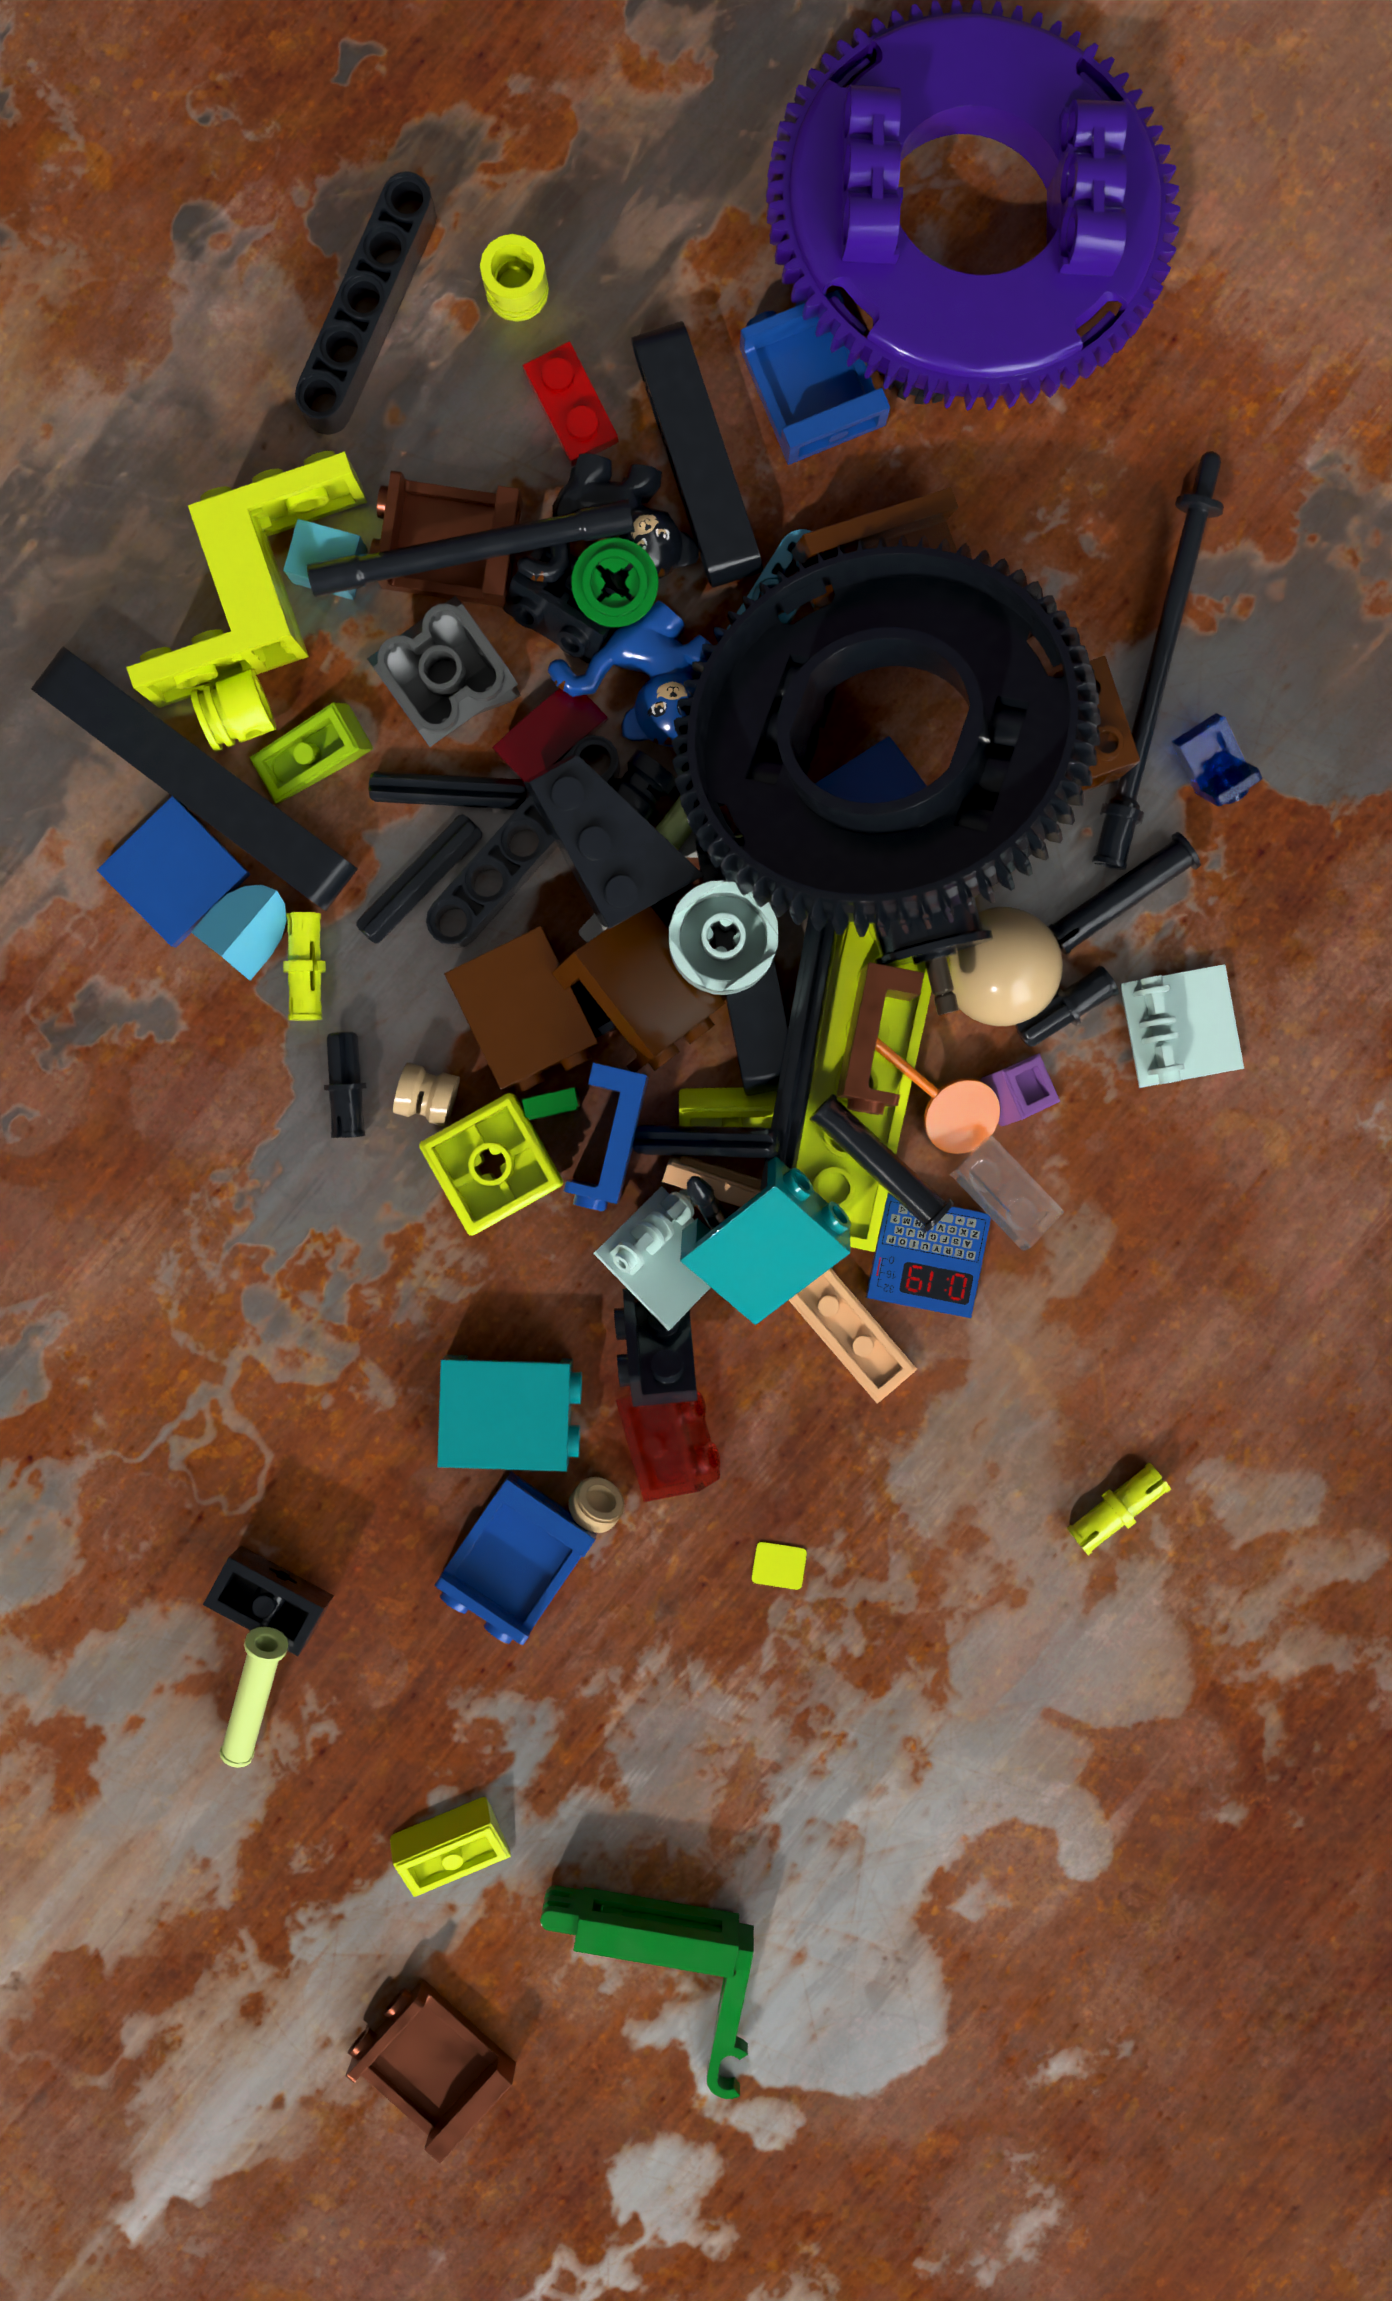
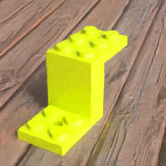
(237, 548)

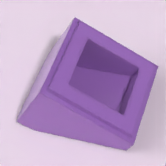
(1022, 1089)

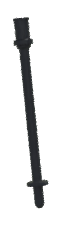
(1123, 811)

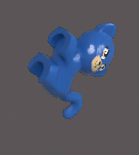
(645, 647)

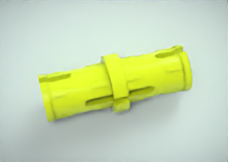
(304, 966)
(1118, 1508)

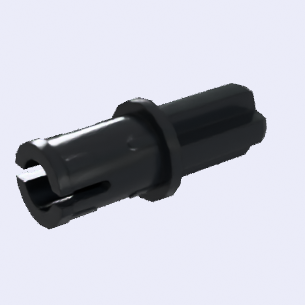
(1069, 1006)
(345, 1085)

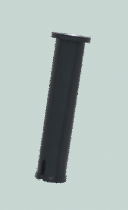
(1125, 893)
(881, 1163)

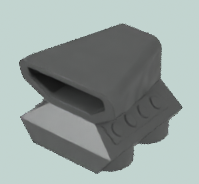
(444, 671)

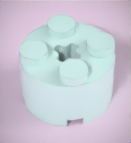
(718, 969)

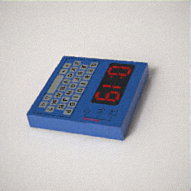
(930, 1268)

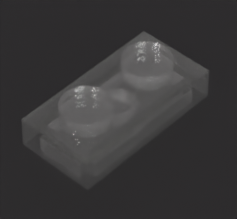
(1007, 1193)

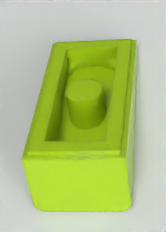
(311, 751)

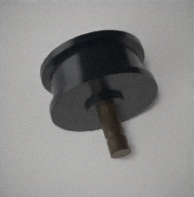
(932, 948)

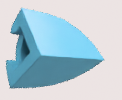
(244, 927)

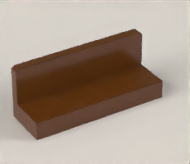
(910, 518)

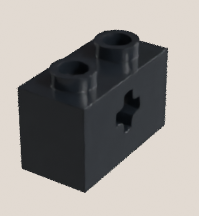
(266, 1595)

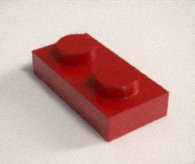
(570, 402)

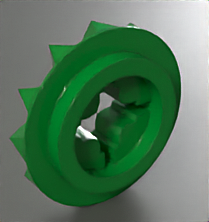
(614, 555)

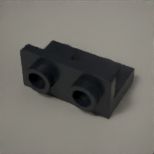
(554, 612)
(657, 1360)

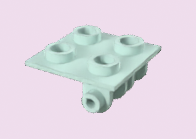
(1182, 1026)
(648, 1253)

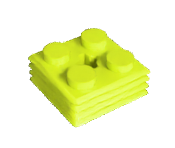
(458, 1153)

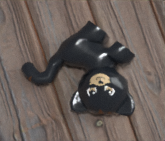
(653, 528)

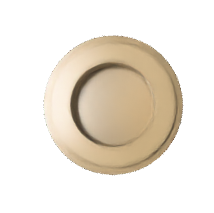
(596, 1504)

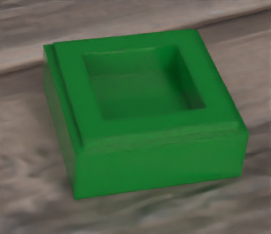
(551, 1103)

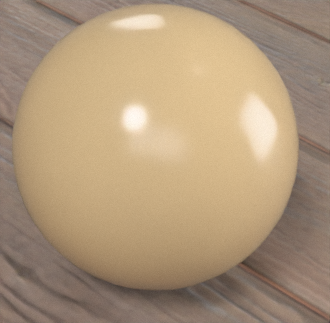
(1012, 973)

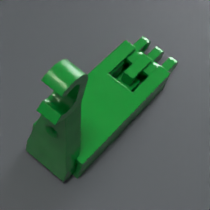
(668, 1937)

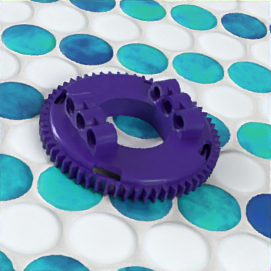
(998, 79)

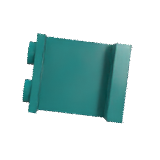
(769, 1244)
(507, 1414)

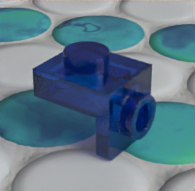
(1215, 762)

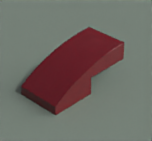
(549, 733)

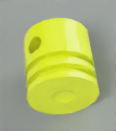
(514, 277)
(233, 710)

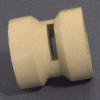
(437, 1099)

